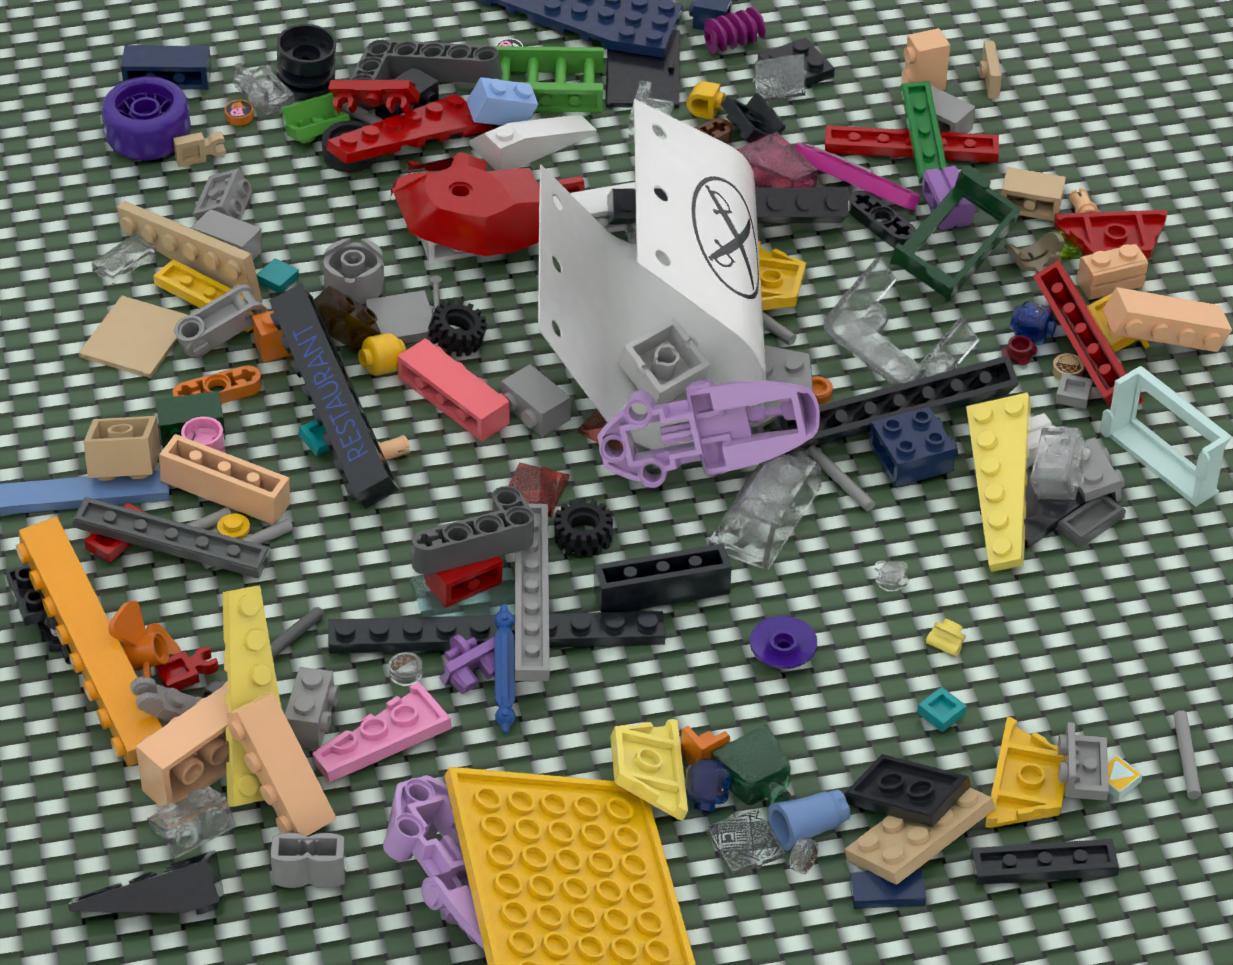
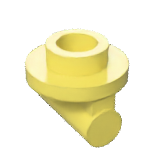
(946, 637)

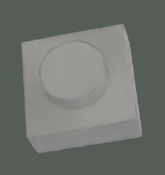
(1074, 391)

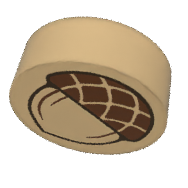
(1067, 364)

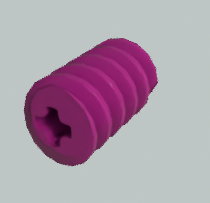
(733, 28)

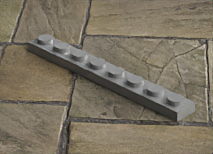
(533, 603)

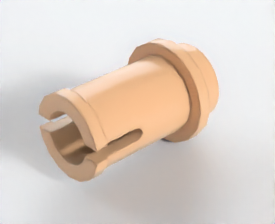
(1082, 204)
(395, 447)

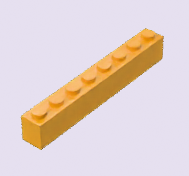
(85, 630)

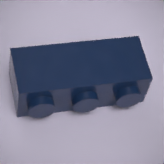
(182, 65)

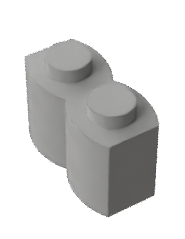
(308, 860)

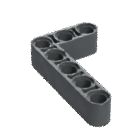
(440, 60)

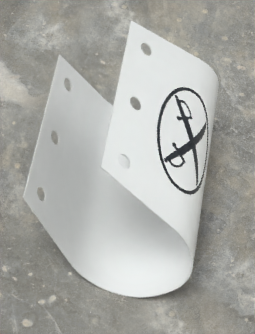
(689, 264)

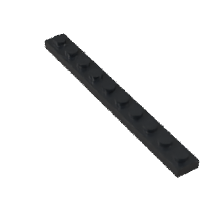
(435, 633)

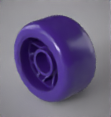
(145, 117)

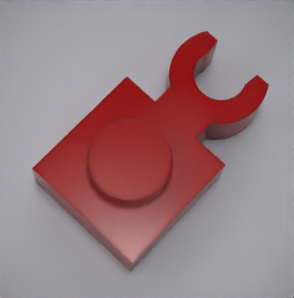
(184, 670)

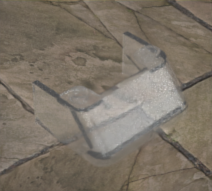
(860, 318)

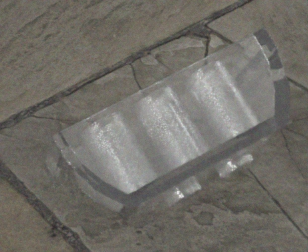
(768, 509)

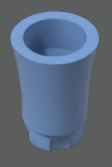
(807, 816)

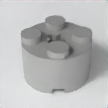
(355, 269)

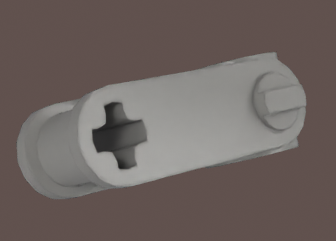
(217, 321)

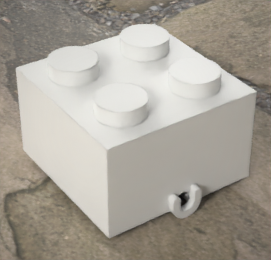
(664, 361)

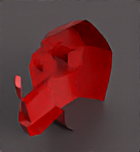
(470, 206)

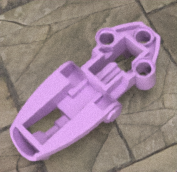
(717, 423)
(417, 813)

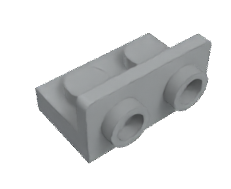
(224, 193)

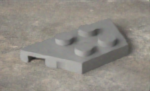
(785, 367)

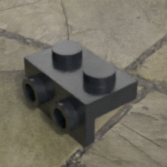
(753, 119)

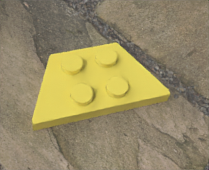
(651, 765)

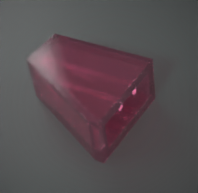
(778, 164)

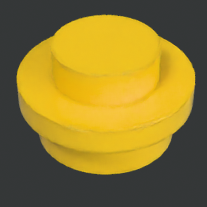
(234, 526)

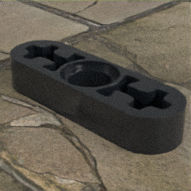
(867, 208)

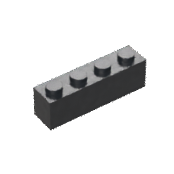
(662, 579)

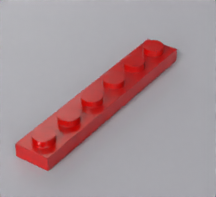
(898, 144)

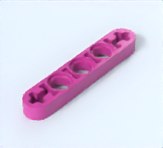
(859, 177)

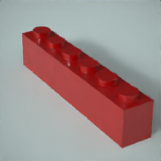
(1081, 328)

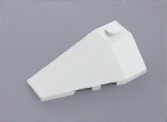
(530, 140)

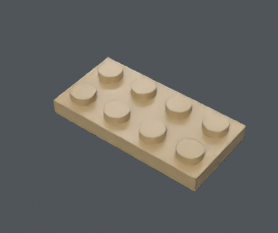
(902, 846)

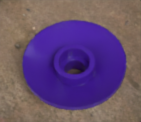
(783, 642)

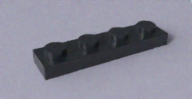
(1044, 861)

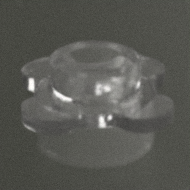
(891, 575)

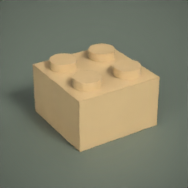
(122, 447)

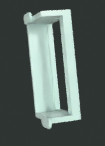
(1120, 424)

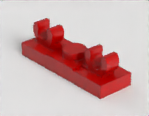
(373, 93)

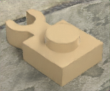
(194, 148)

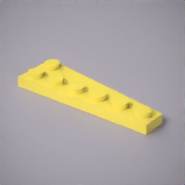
(1000, 460)
(250, 674)

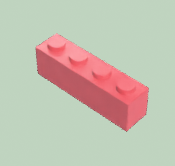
(454, 389)

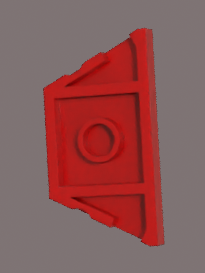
(1113, 229)

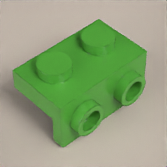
(311, 118)

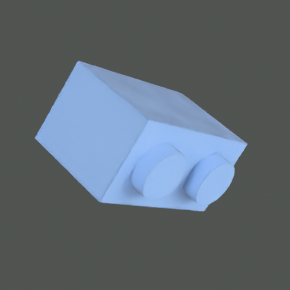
(501, 101)

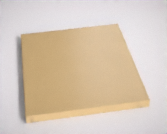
(133, 337)

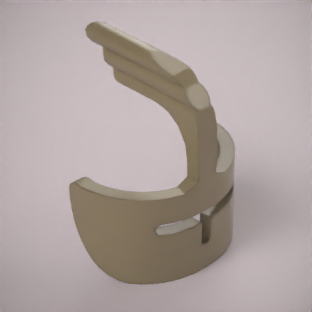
(1043, 252)

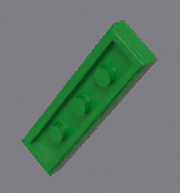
(923, 127)

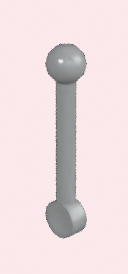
(435, 282)

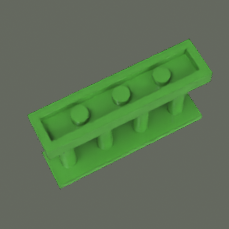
(558, 95)

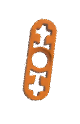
(225, 378)

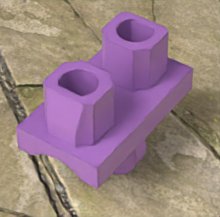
(464, 659)

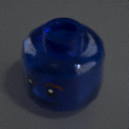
(1033, 321)
(707, 783)

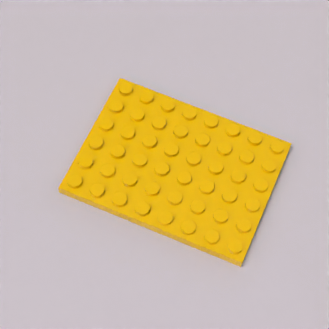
(565, 871)

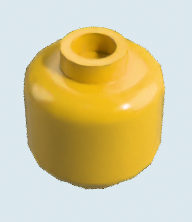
(380, 354)

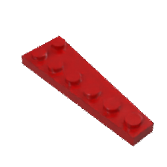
(413, 128)

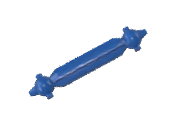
(504, 668)

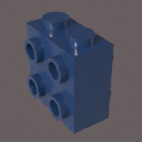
(913, 446)

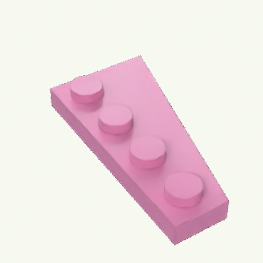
(393, 730)

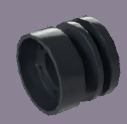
(306, 60)

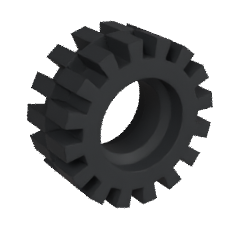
(460, 316)
(583, 541)

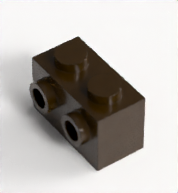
(346, 318)

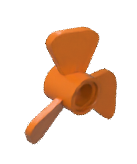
(142, 646)

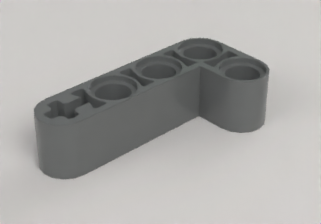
(478, 538)

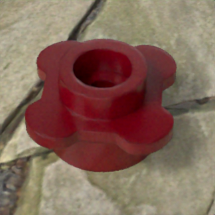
(1020, 349)

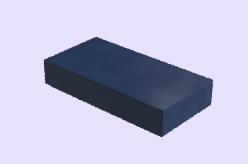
(876, 892)

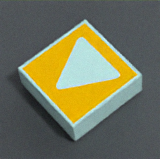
(1122, 777)

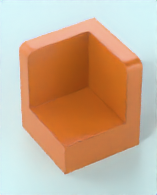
(700, 746)

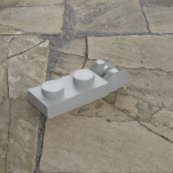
(159, 700)

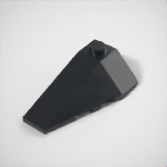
(182, 887)

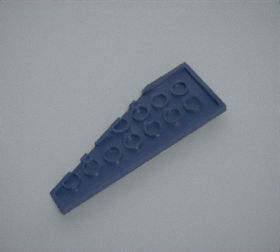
(620, 25)

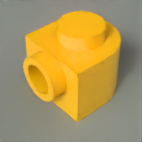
(705, 100)

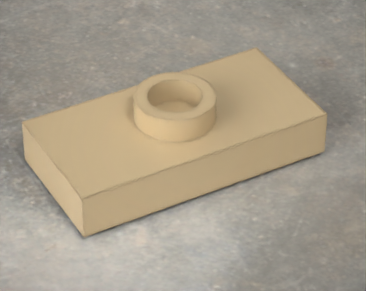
(990, 69)

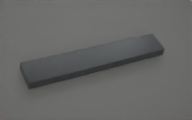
(171, 537)

